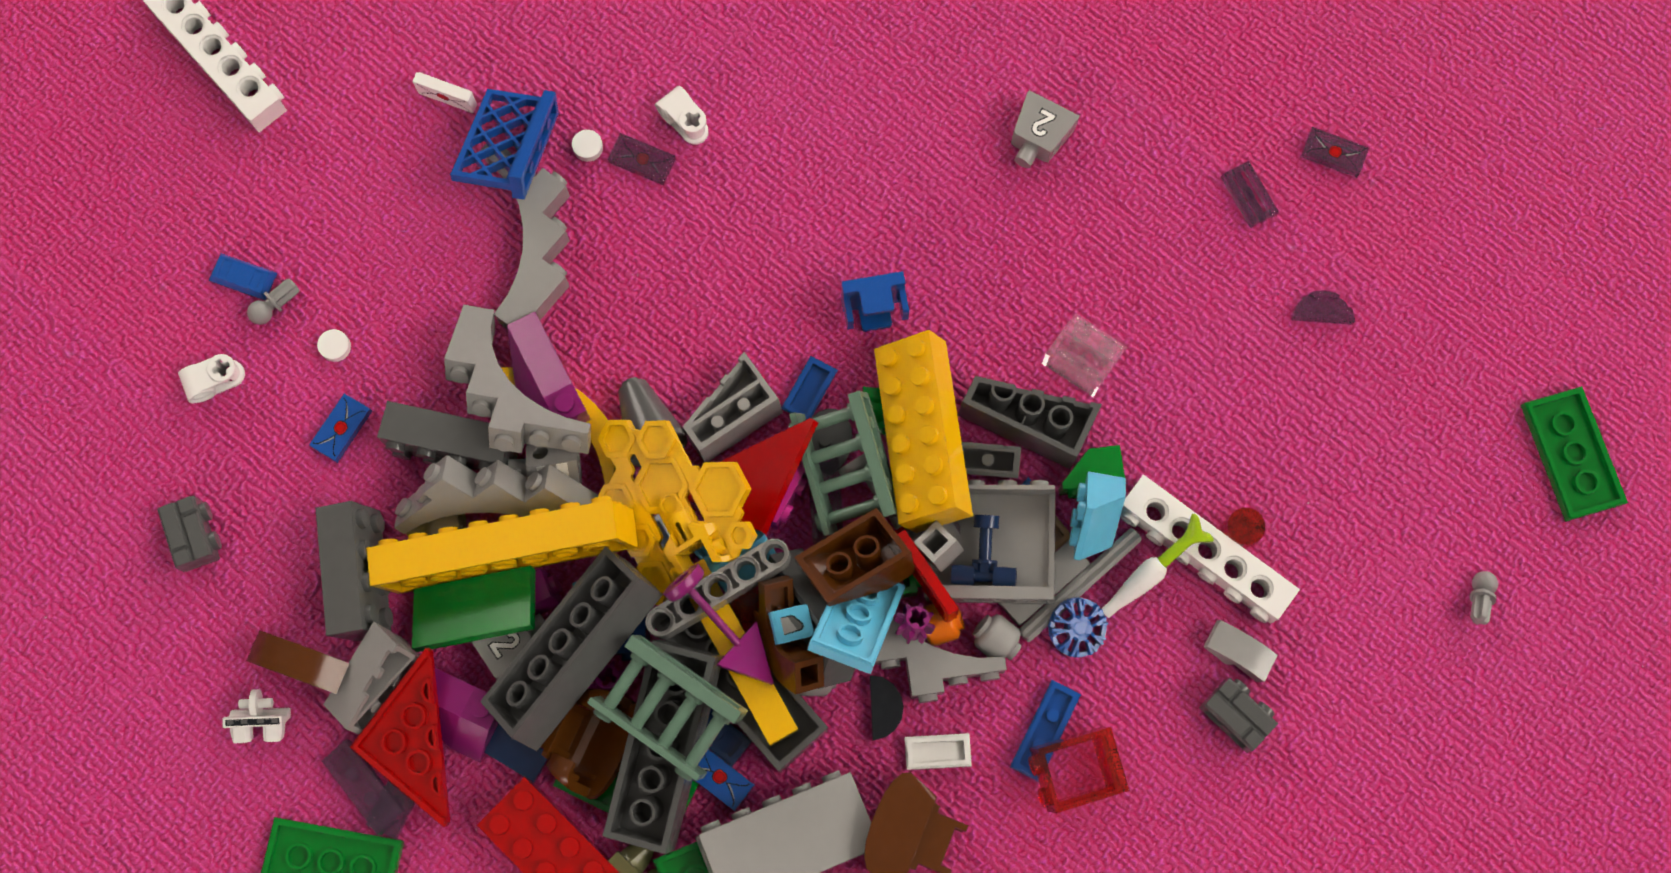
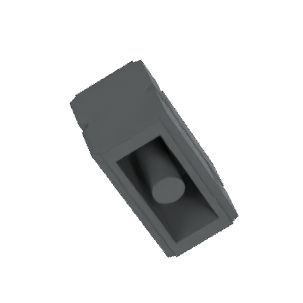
(991, 459)
(190, 533)
(1239, 714)

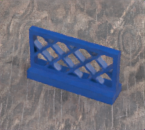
(529, 144)

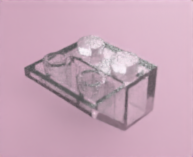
(1084, 354)

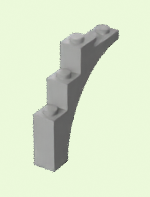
(544, 237)
(490, 393)
(500, 489)
(931, 666)

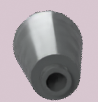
(642, 404)

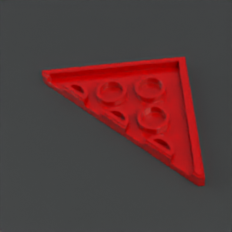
(769, 471)
(406, 740)

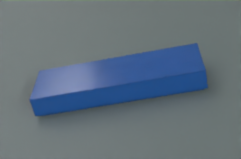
(1046, 724)

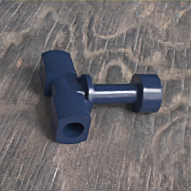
(984, 568)

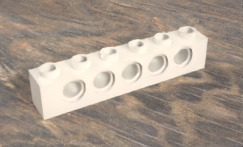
(258, 109)
(1277, 589)

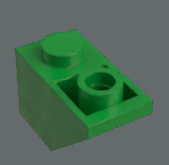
(1098, 460)

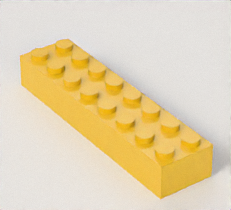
(504, 545)

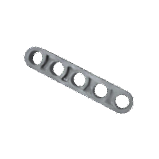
(735, 588)

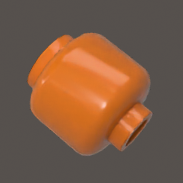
(943, 631)

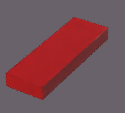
(930, 583)

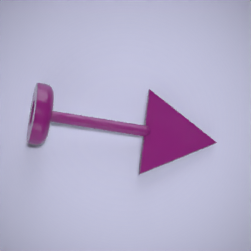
(747, 653)

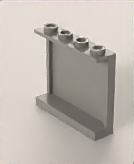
(1021, 542)

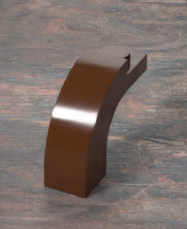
(790, 661)
(297, 662)

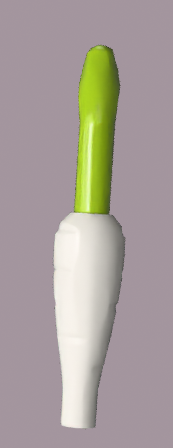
(1154, 569)

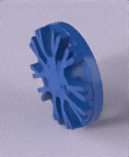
(1077, 627)

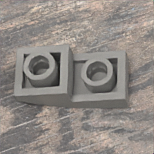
(1240, 649)

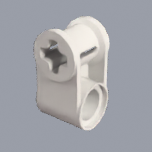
(683, 115)
(206, 378)

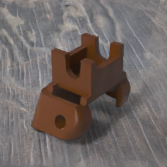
(586, 750)
(908, 830)

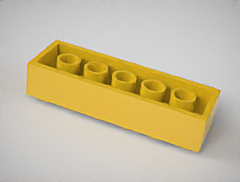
(922, 432)

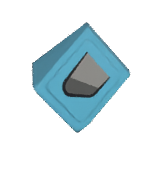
(791, 624)

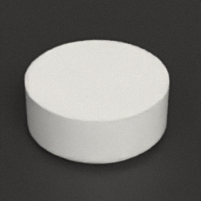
(587, 145)
(334, 345)

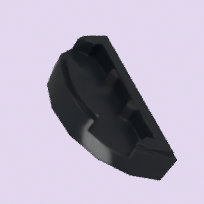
(885, 707)

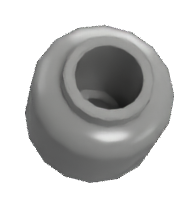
(997, 637)

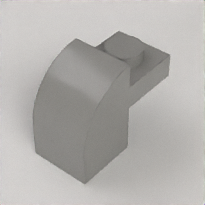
(936, 545)

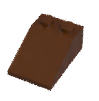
(857, 560)

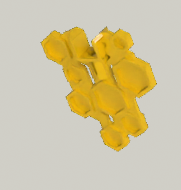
(663, 489)

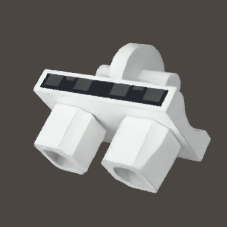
(253, 715)

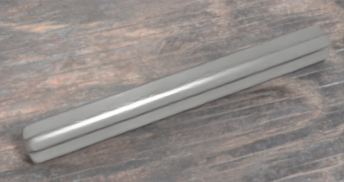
(1082, 582)

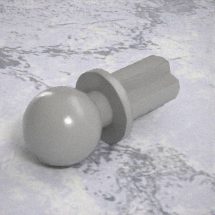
(261, 311)
(1483, 596)

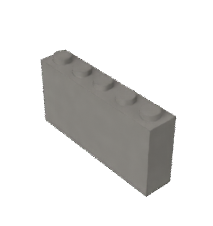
(791, 835)

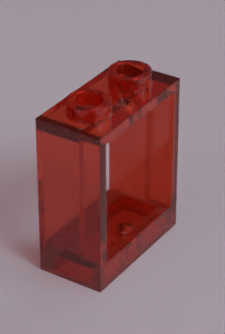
(1108, 760)

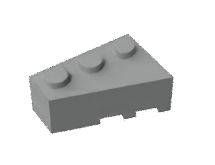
(733, 411)
(370, 677)

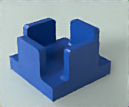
(874, 300)

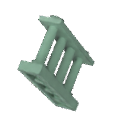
(876, 470)
(697, 692)

